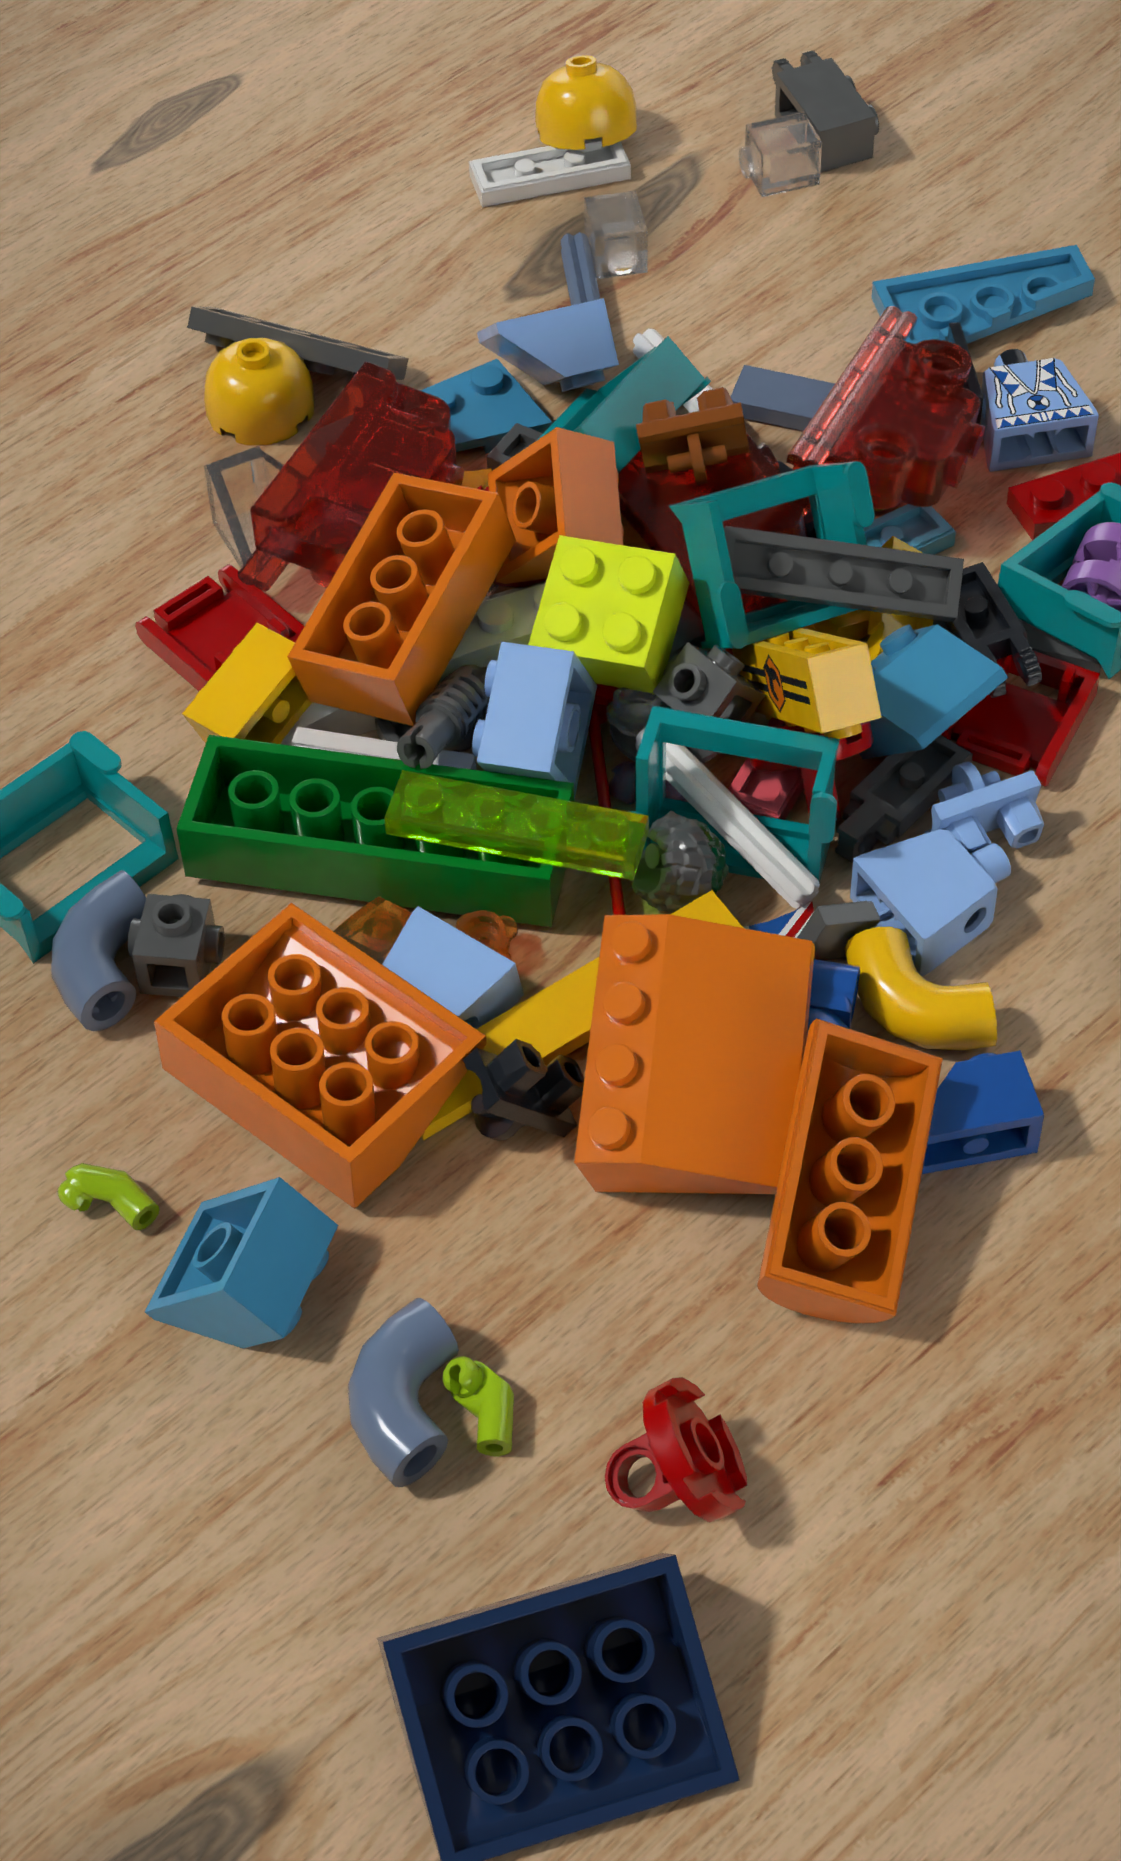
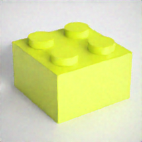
(612, 610)

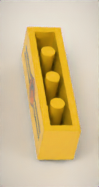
(813, 681)

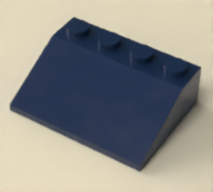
(558, 1709)

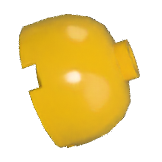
(583, 104)
(258, 391)

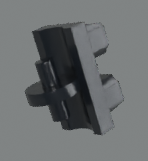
(524, 1091)

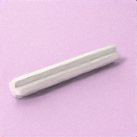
(738, 826)

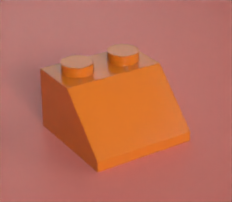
(555, 489)

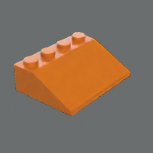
(318, 1052)
(692, 1056)

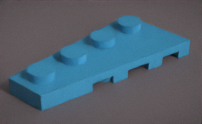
(987, 293)
(487, 405)

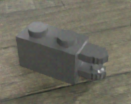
(831, 105)

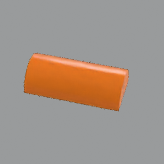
(849, 1176)

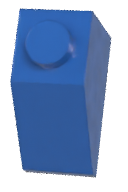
(984, 1113)

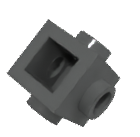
(708, 684)
(174, 944)

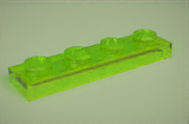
(517, 825)

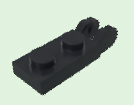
(992, 626)

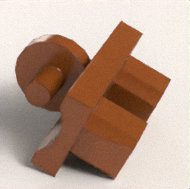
(694, 437)

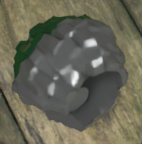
(680, 864)

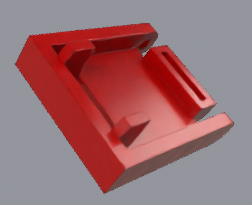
(204, 625)
(1025, 726)

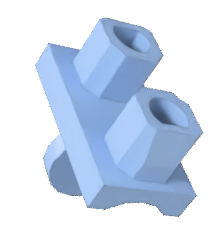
(985, 804)

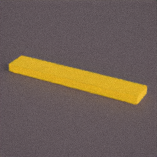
(554, 1018)

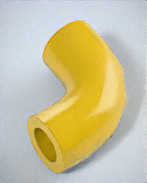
(912, 1006)

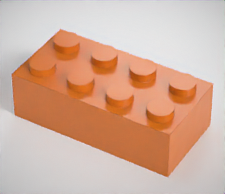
(402, 598)

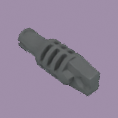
(445, 716)

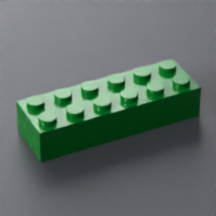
(319, 829)

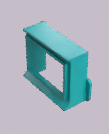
(618, 405)
(840, 511)
(1032, 588)
(52, 788)
(805, 841)

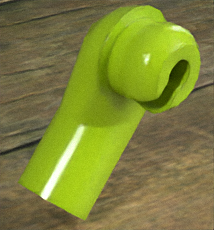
(487, 1399)

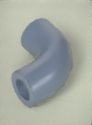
(87, 948)
(386, 1388)

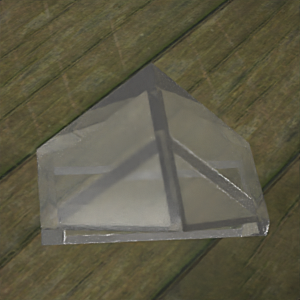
(232, 490)

